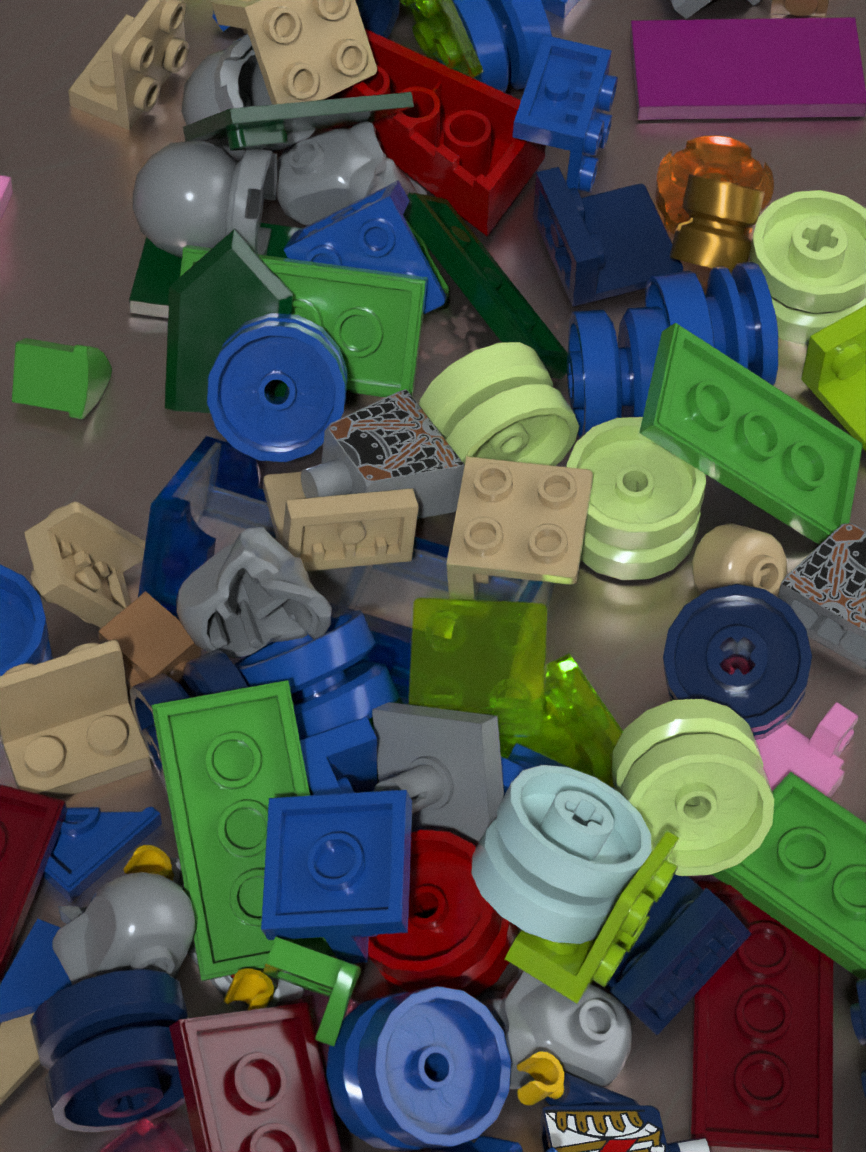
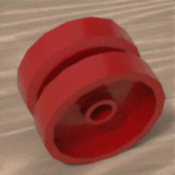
(452, 929)

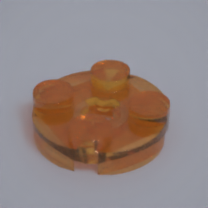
(711, 158)

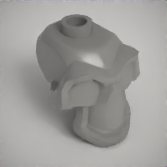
(335, 172)
(251, 598)
(127, 926)
(585, 1037)

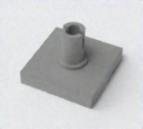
(445, 764)

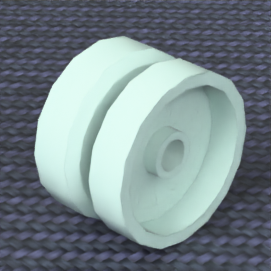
(560, 853)

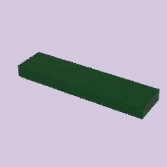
(483, 279)

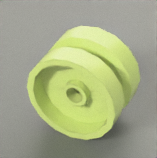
(812, 260)
(501, 407)
(640, 502)
(700, 777)

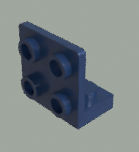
(602, 240)
(676, 953)

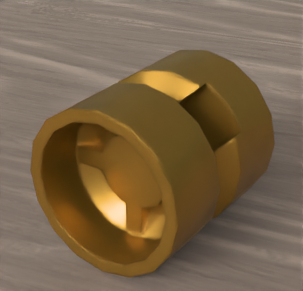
(716, 223)

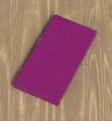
(747, 68)

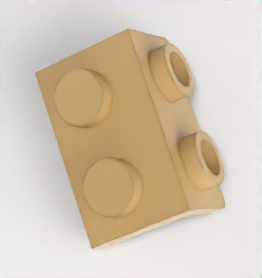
(82, 562)

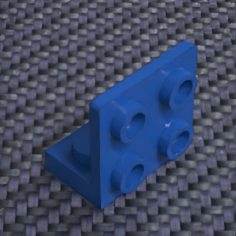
(567, 103)
(370, 237)

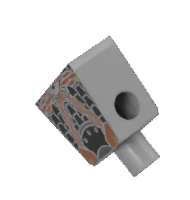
(387, 450)
(831, 593)

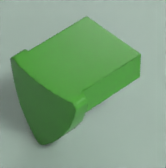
(59, 376)
(318, 974)

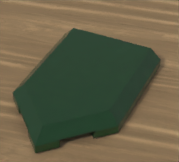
(207, 307)

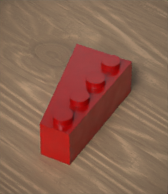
(454, 136)

